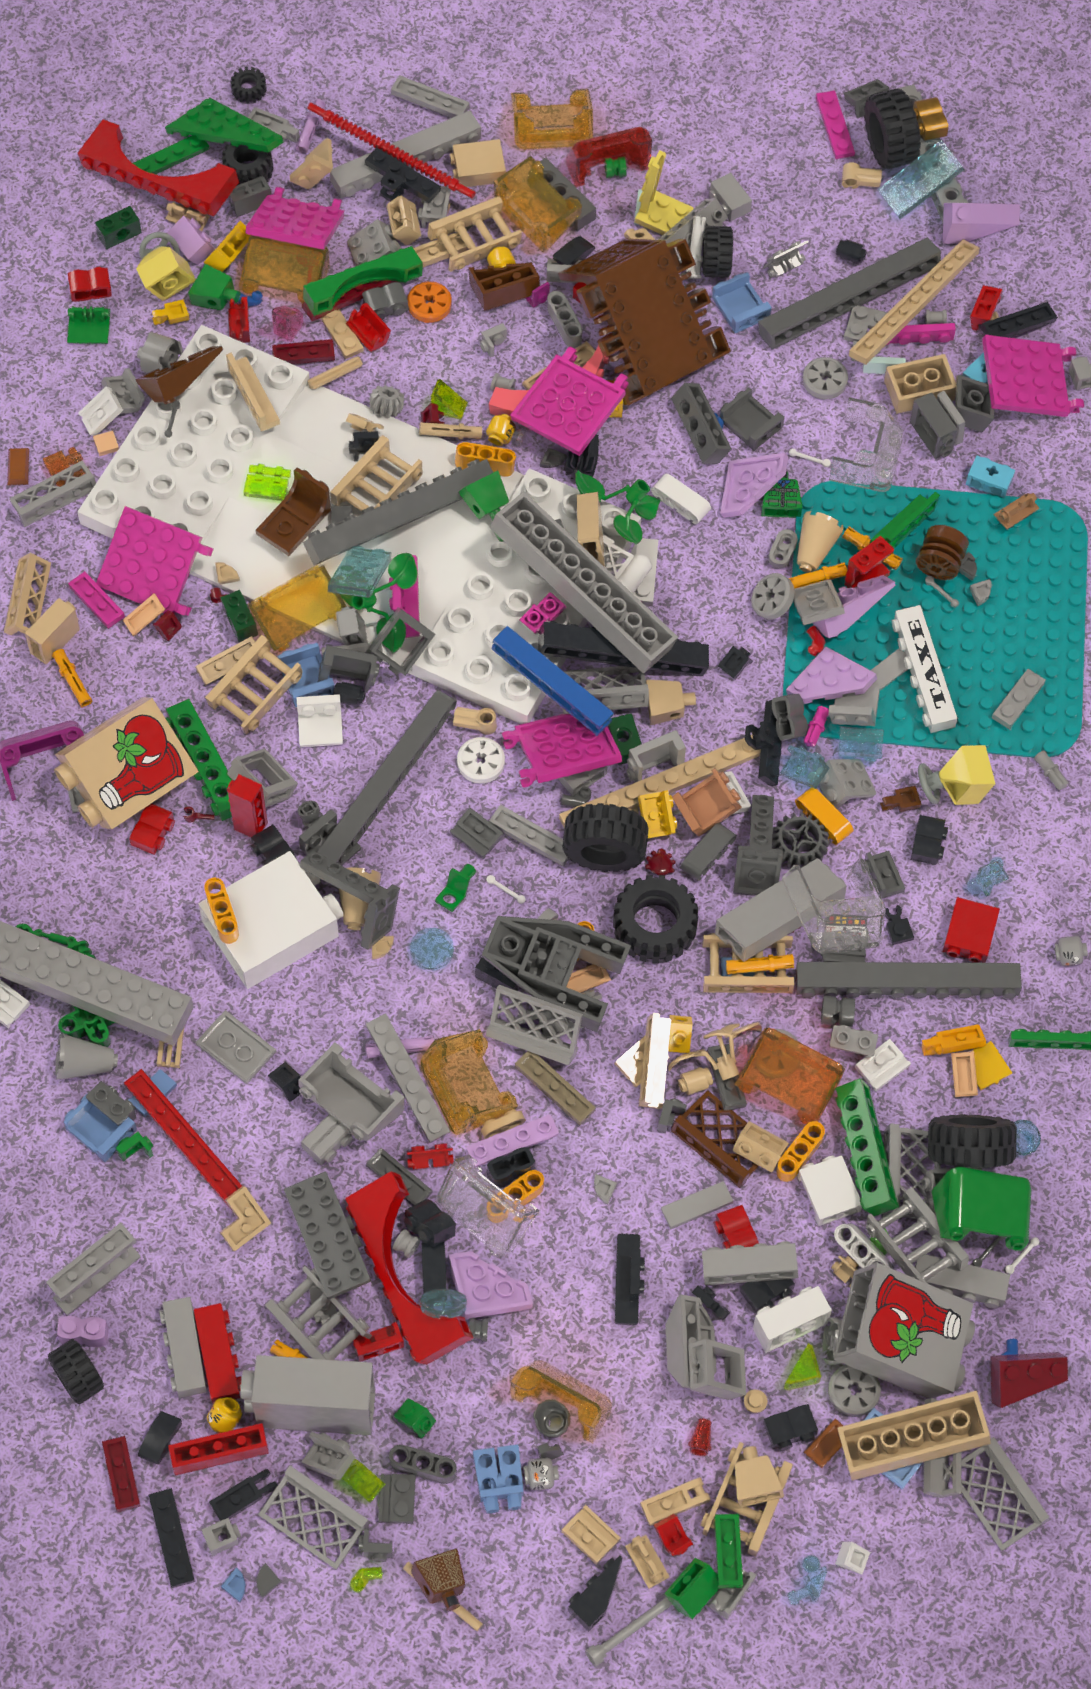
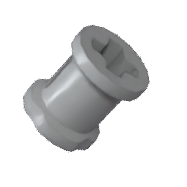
(935, 317)
(502, 382)

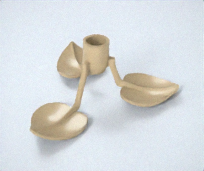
(726, 1064)

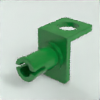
(456, 886)

